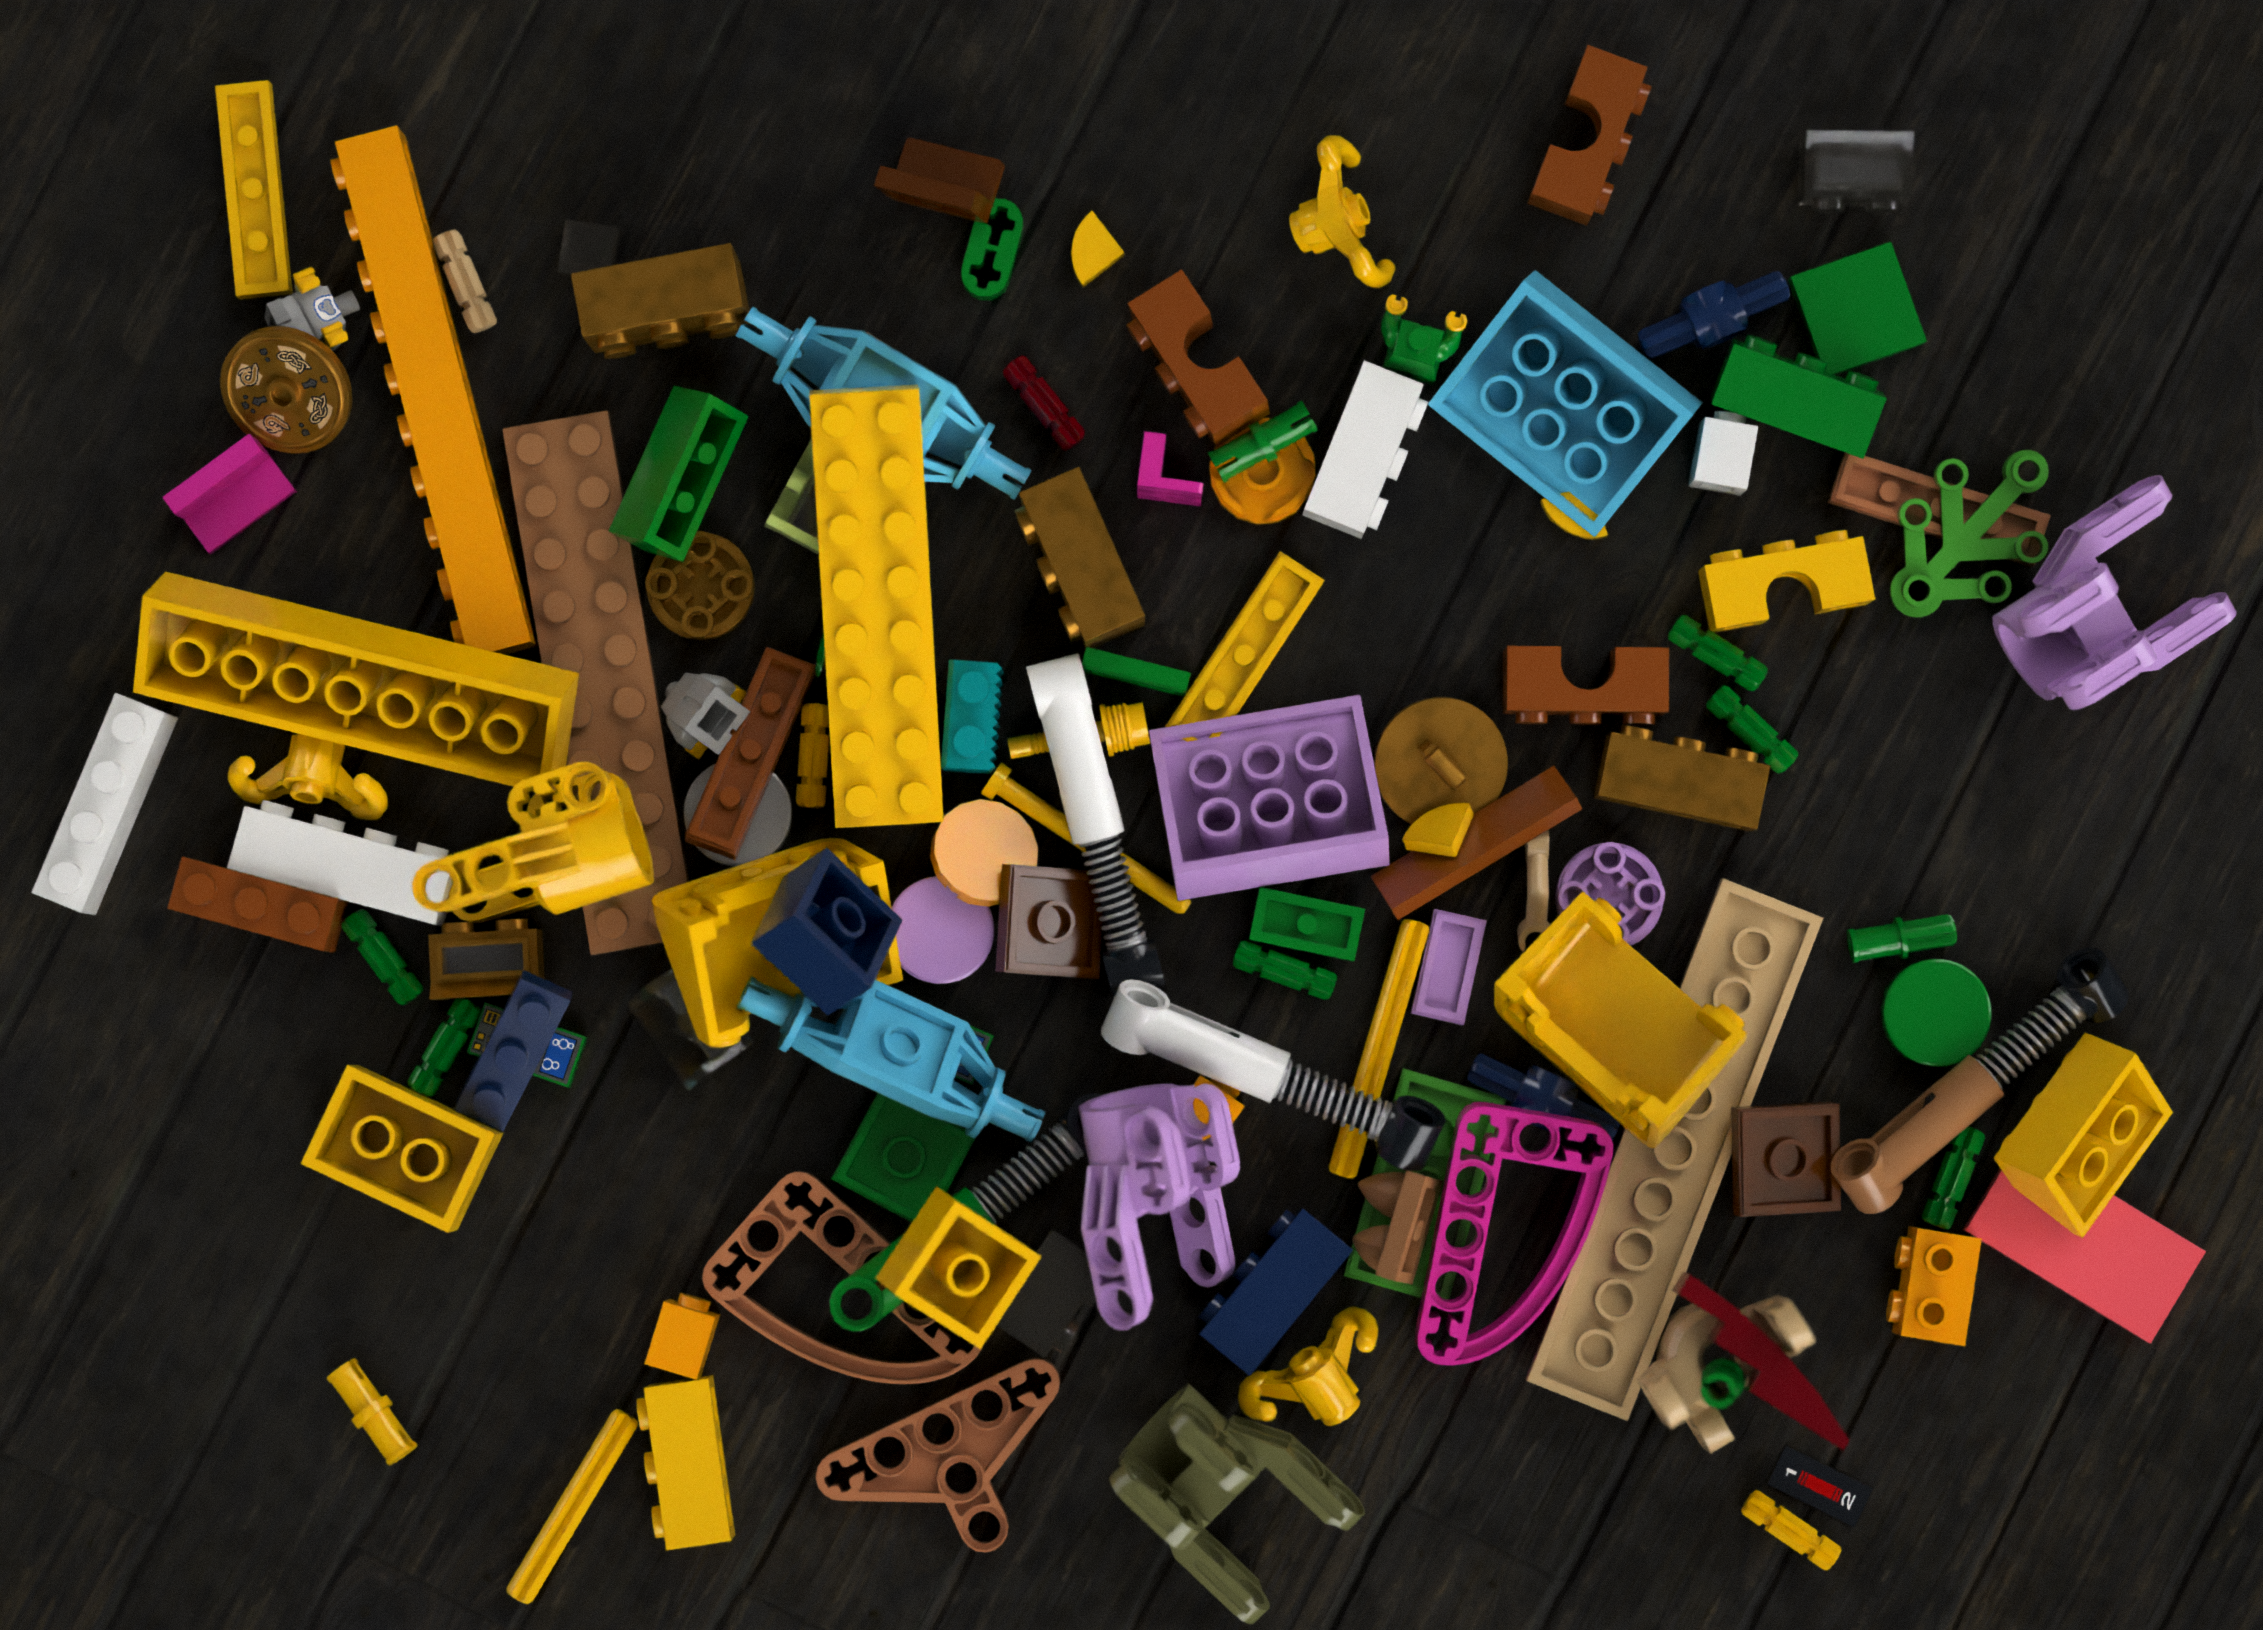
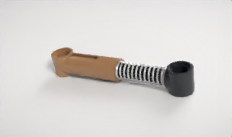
(1875, 1167)

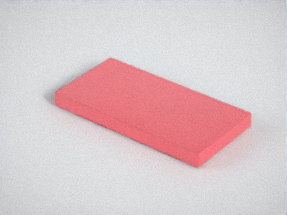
(2120, 1268)

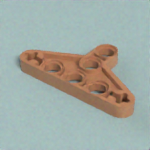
(974, 1442)

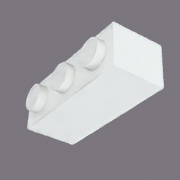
(1365, 450)

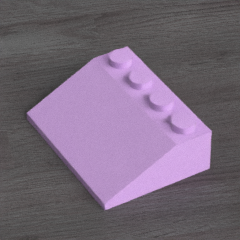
(1270, 797)

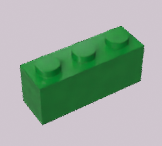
(1799, 395)
(678, 473)

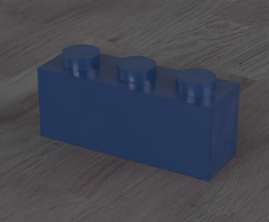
(1272, 1289)

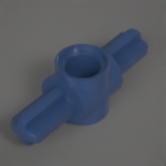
(1713, 314)
(1537, 1091)

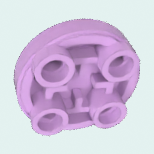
(1622, 879)
(941, 934)

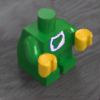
(1417, 348)

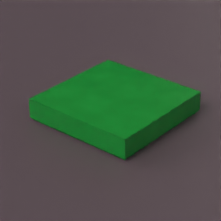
(1857, 309)
(902, 1157)

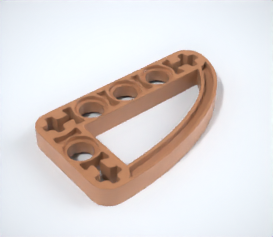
(850, 1258)

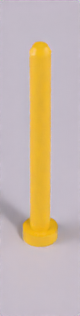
(1056, 822)

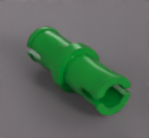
(1263, 441)

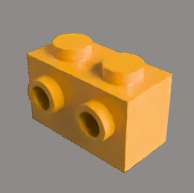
(1934, 1285)

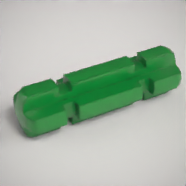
(1717, 653)
(1752, 729)
(382, 957)
(1284, 970)
(444, 1047)
(1953, 1178)

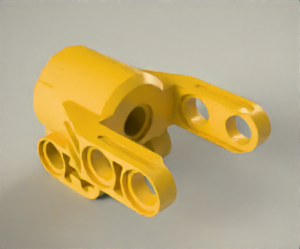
(562, 855)

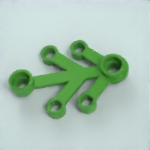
(1962, 540)

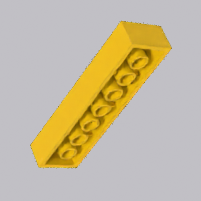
(876, 605)
(353, 681)

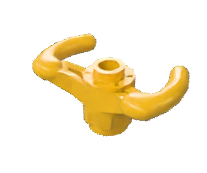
(1338, 216)
(309, 775)
(1315, 1374)

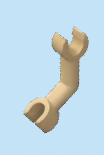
(1537, 888)

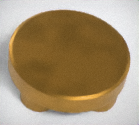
(704, 592)

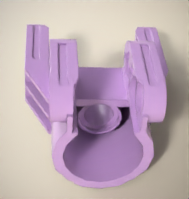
(2072, 628)
(1152, 1159)

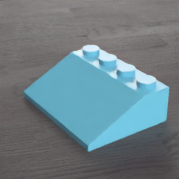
(1564, 402)

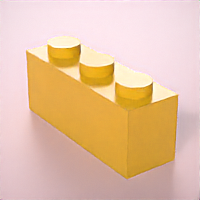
(686, 1463)

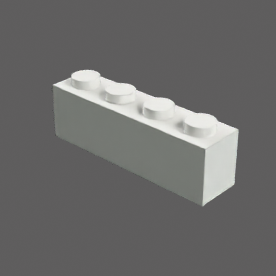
(104, 805)
(337, 863)

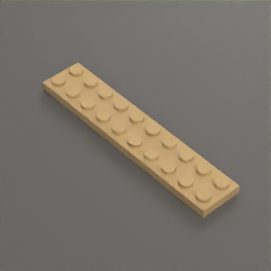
(1661, 1196)

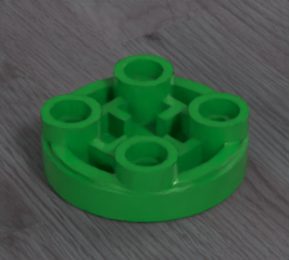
(1936, 1012)

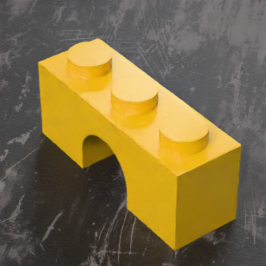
(1832, 571)

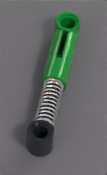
(1060, 1147)

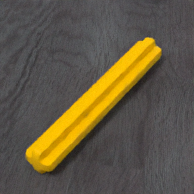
(572, 1506)

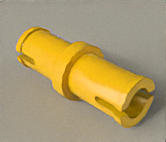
(372, 1411)

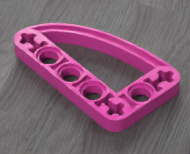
(1478, 1207)

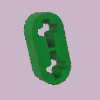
(1004, 253)

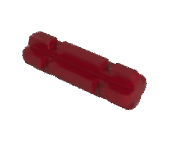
(1044, 402)

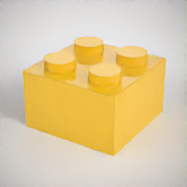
(958, 1267)

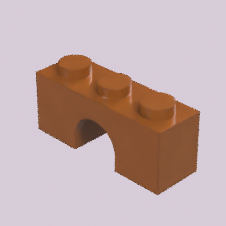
(1607, 92)
(1218, 399)
(1538, 688)
(257, 905)

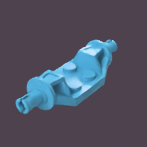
(856, 360)
(900, 1052)

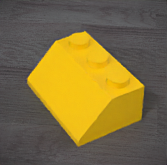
(2084, 1133)

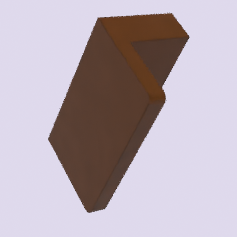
(943, 180)

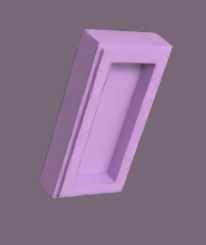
(1448, 967)

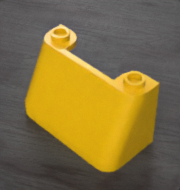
(711, 928)
(1615, 1021)

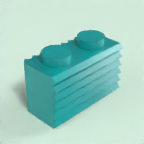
(971, 716)

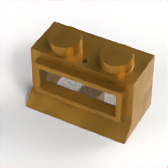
(483, 962)

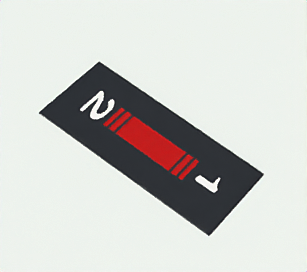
(1820, 1486)

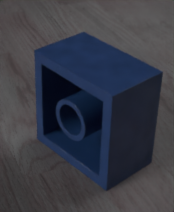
(827, 931)

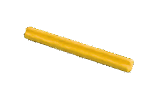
(1382, 1038)

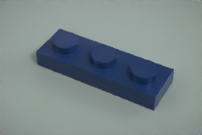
(513, 1050)

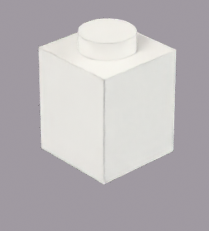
(1723, 453)

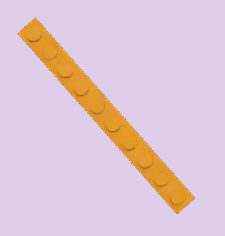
(434, 392)

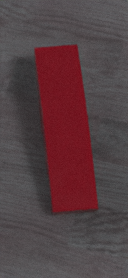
(1773, 1373)

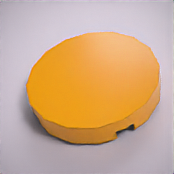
(1266, 489)
(975, 844)

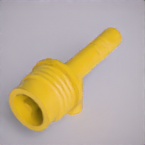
(1120, 727)

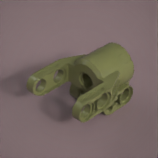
(1194, 1464)

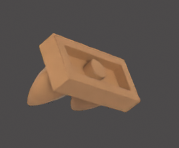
(1410, 1203)

